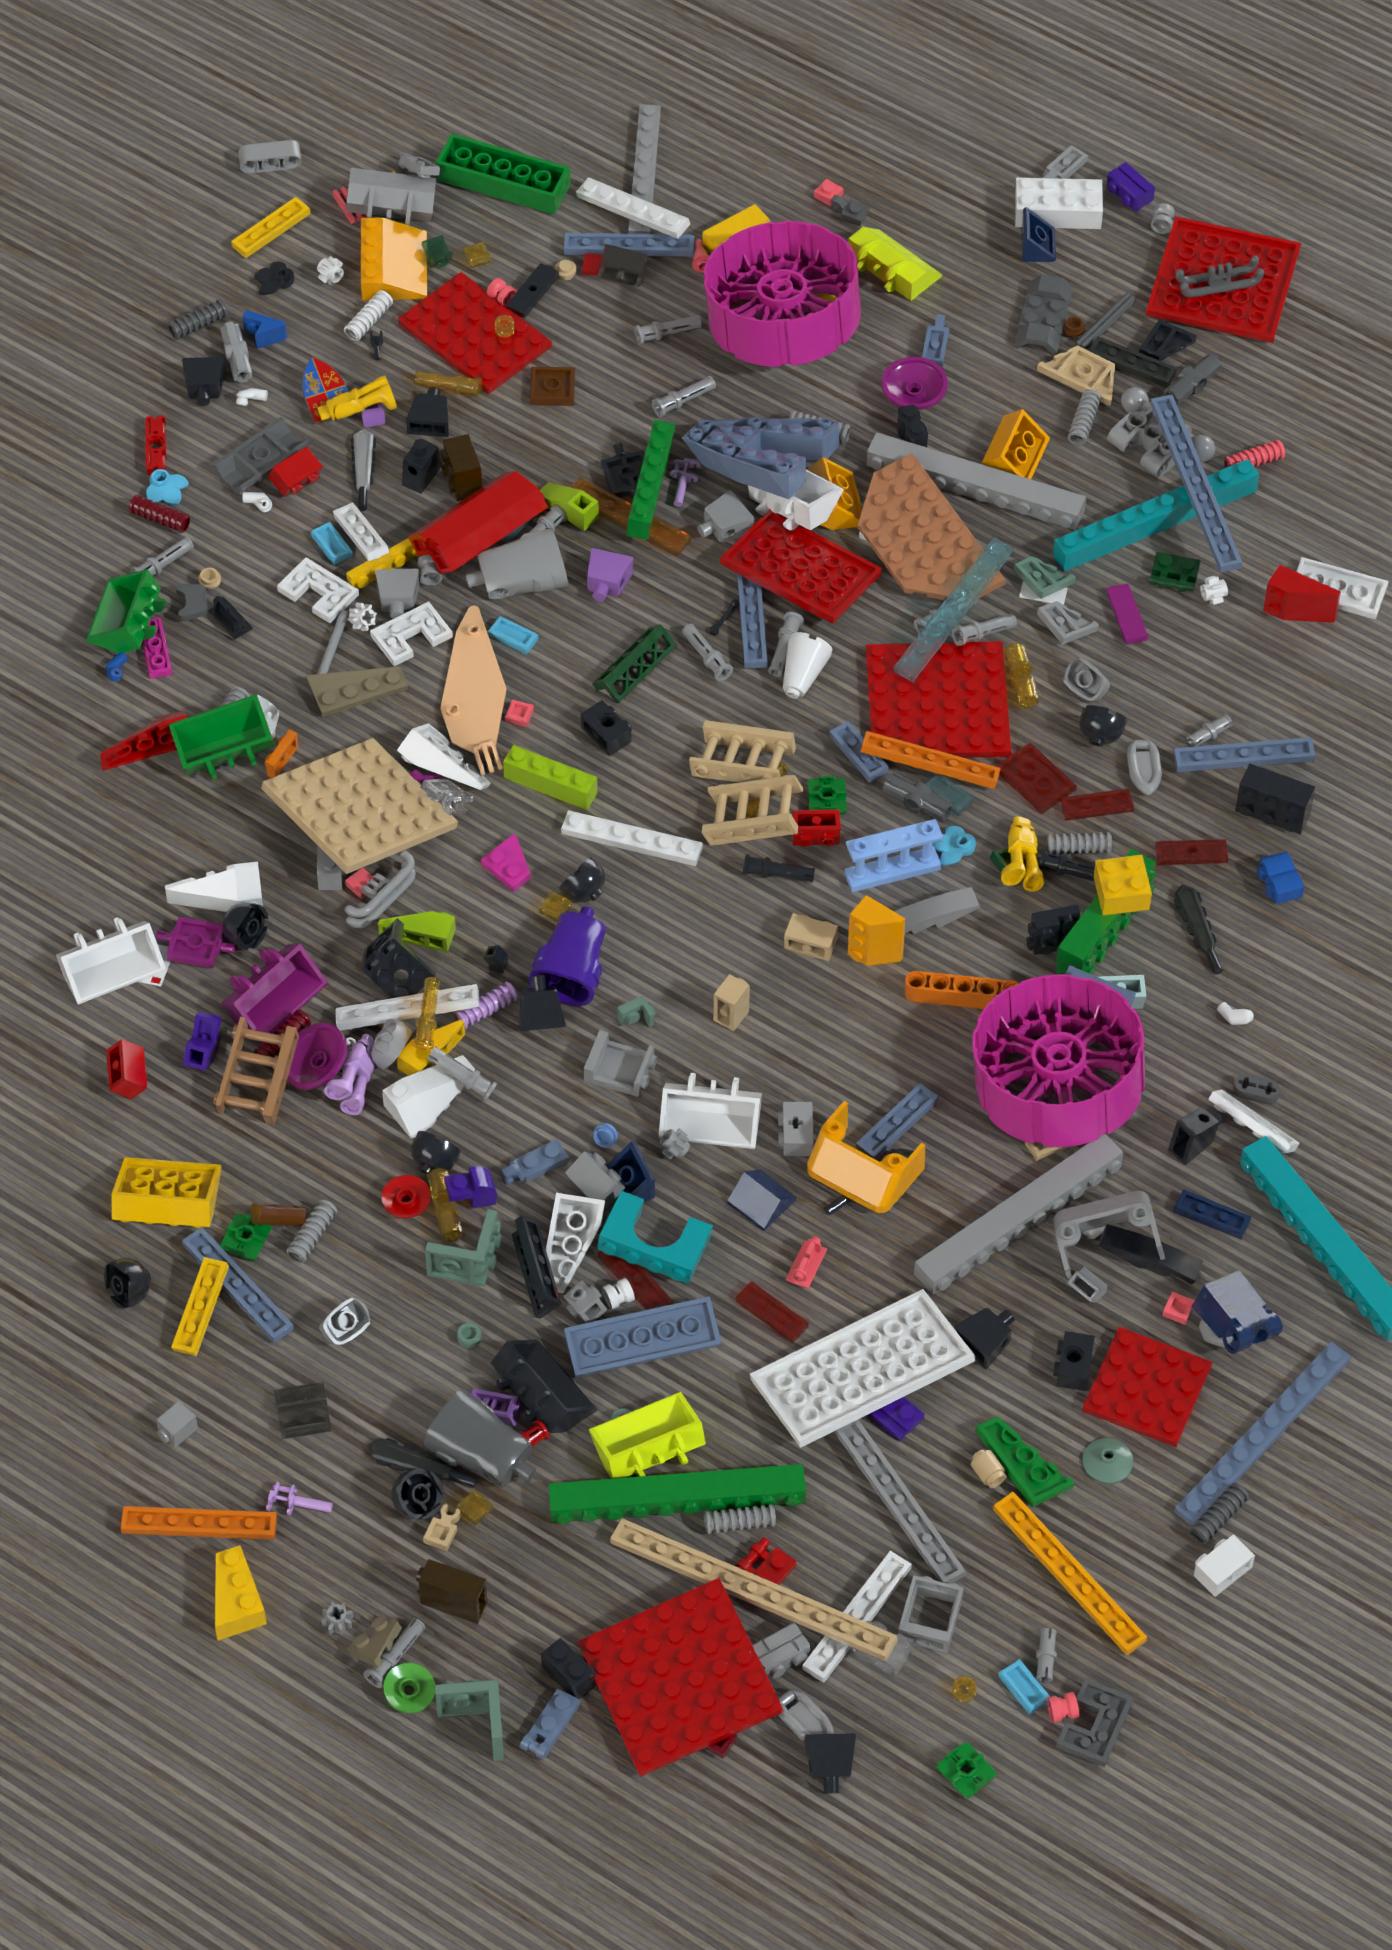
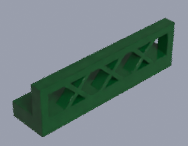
(628, 659)

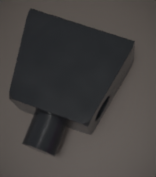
(204, 378)
(429, 414)
(420, 465)
(540, 1006)
(1194, 1134)
(986, 1334)
(830, 1758)

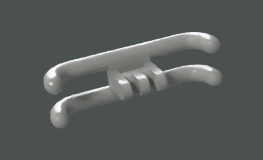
(382, 893)

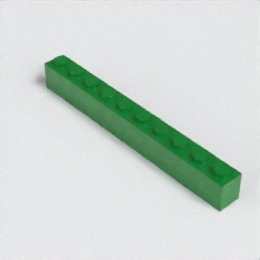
(676, 1493)

